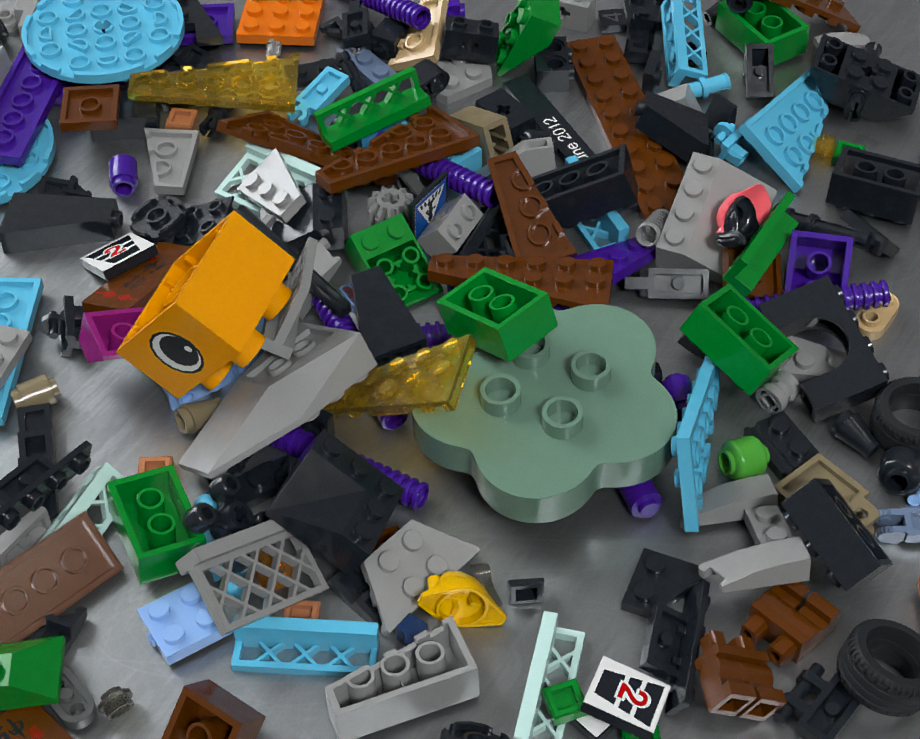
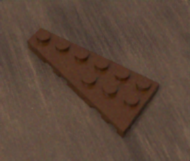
(287, 137)
(398, 149)
(565, 279)

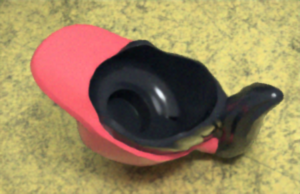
(741, 216)

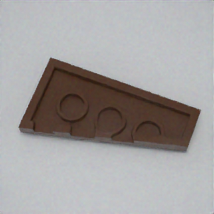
(829, 10)
(526, 212)

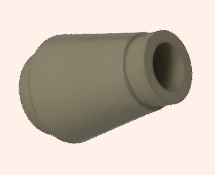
(194, 415)

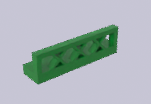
(371, 119)
(761, 248)

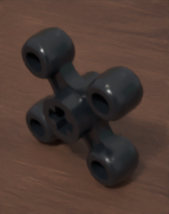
(229, 518)

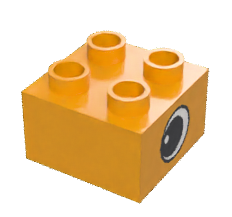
(210, 308)

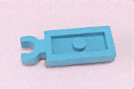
(319, 94)

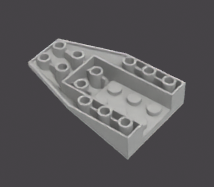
(279, 396)

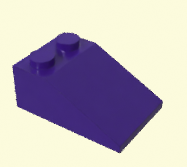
(817, 256)

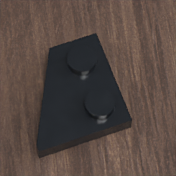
(658, 580)

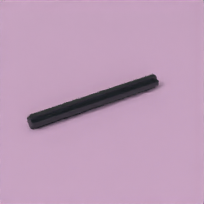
(319, 286)

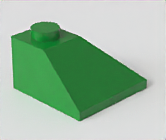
(31, 672)

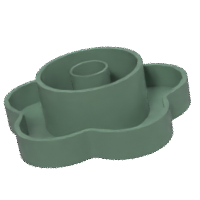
(558, 417)

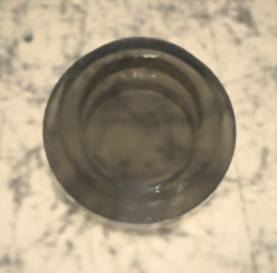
(115, 702)

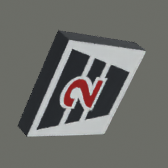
(119, 256)
(625, 698)

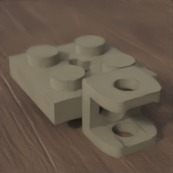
(851, 491)

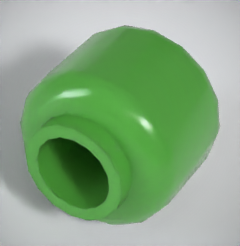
(743, 458)

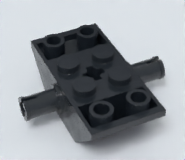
(863, 81)

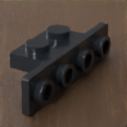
(35, 480)
(674, 645)

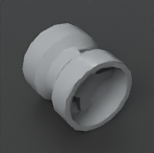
(778, 392)

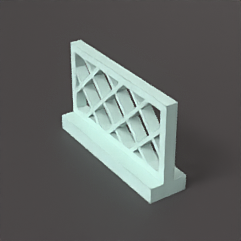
(302, 173)

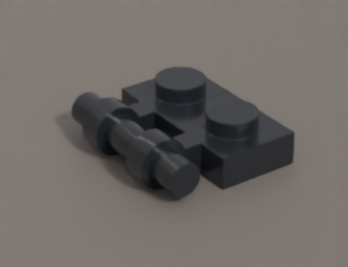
(827, 713)

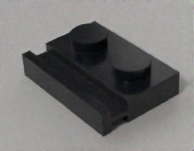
(785, 443)

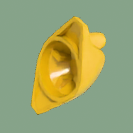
(461, 597)

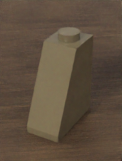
(492, 128)

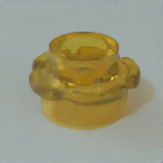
(825, 146)

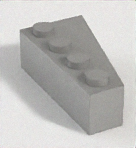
(405, 684)

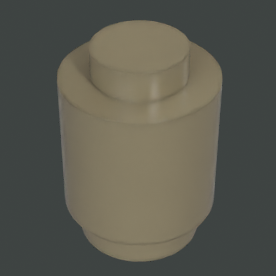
(36, 391)

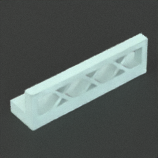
(85, 497)
(538, 679)

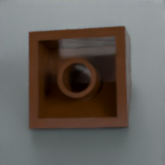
(212, 713)

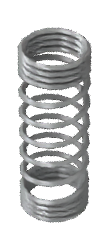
(650, 223)

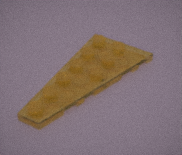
(228, 84)
(420, 381)

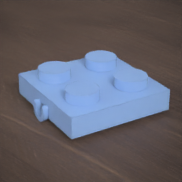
(179, 623)

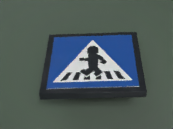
(427, 204)

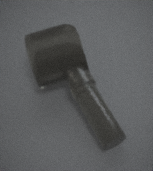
(482, 573)

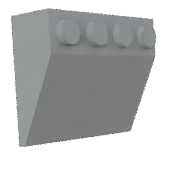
(692, 222)

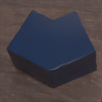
(409, 628)

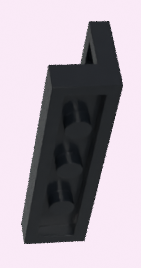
(476, 241)

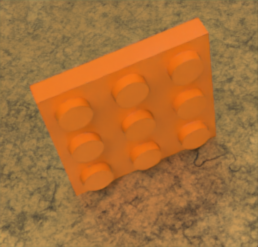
(284, 20)

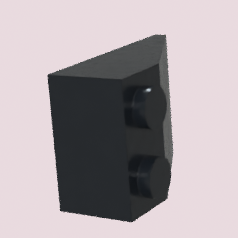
(319, 217)

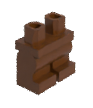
(790, 621)
(737, 677)

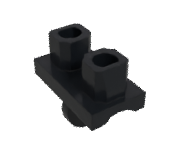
(64, 325)

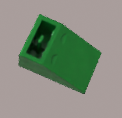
(526, 32)
(399, 256)

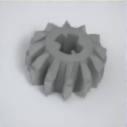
(388, 203)

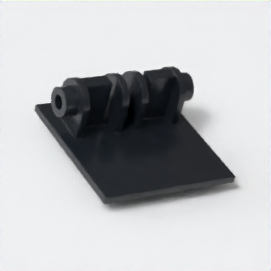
(202, 219)

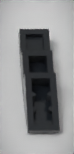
(38, 436)

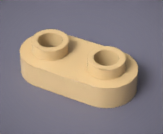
(876, 321)

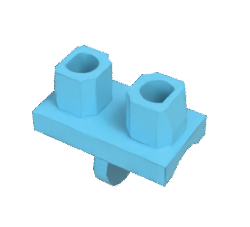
(731, 143)

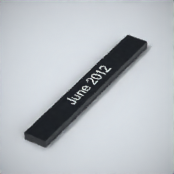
(550, 119)

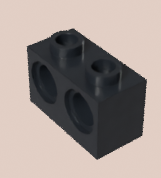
(553, 66)

